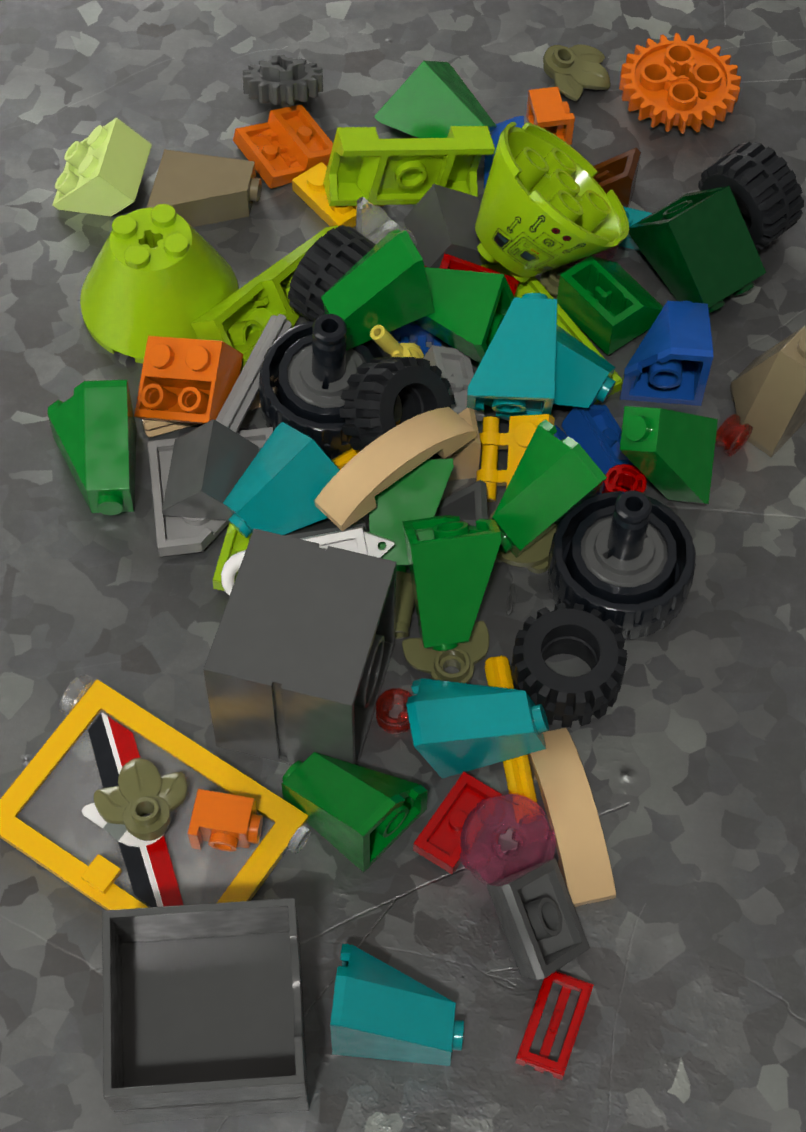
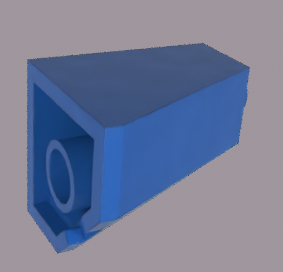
(672, 357)

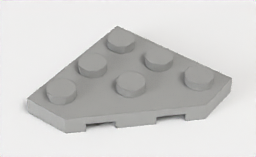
(184, 534)

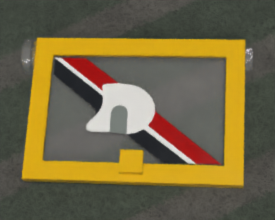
(56, 823)

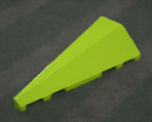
(246, 312)

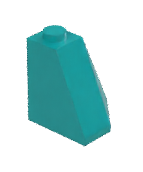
(520, 361)
(580, 373)
(281, 485)
(472, 725)
(390, 1014)

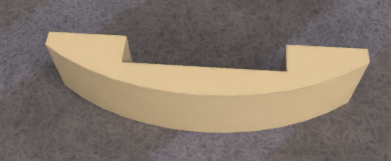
(388, 459)
(573, 819)

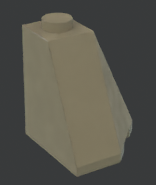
(773, 393)

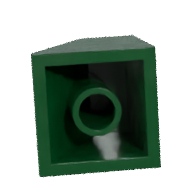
(700, 247)

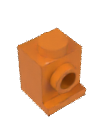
(550, 113)
(224, 821)

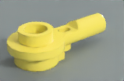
(392, 346)

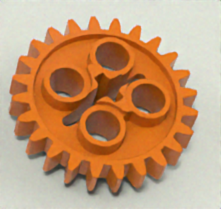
(679, 83)

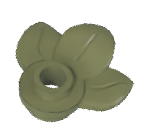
(576, 69)
(461, 657)
(141, 793)

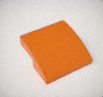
(284, 145)

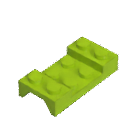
(402, 168)

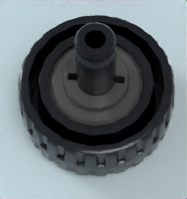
(310, 379)
(624, 560)

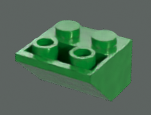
(606, 302)

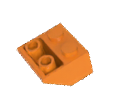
(186, 379)

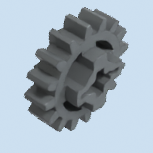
(283, 81)

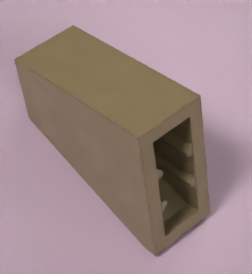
(205, 187)

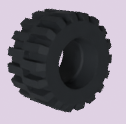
(762, 189)
(323, 266)
(374, 392)
(574, 634)

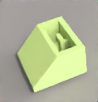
(102, 171)

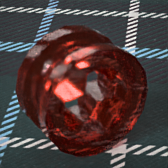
(733, 434)
(386, 702)

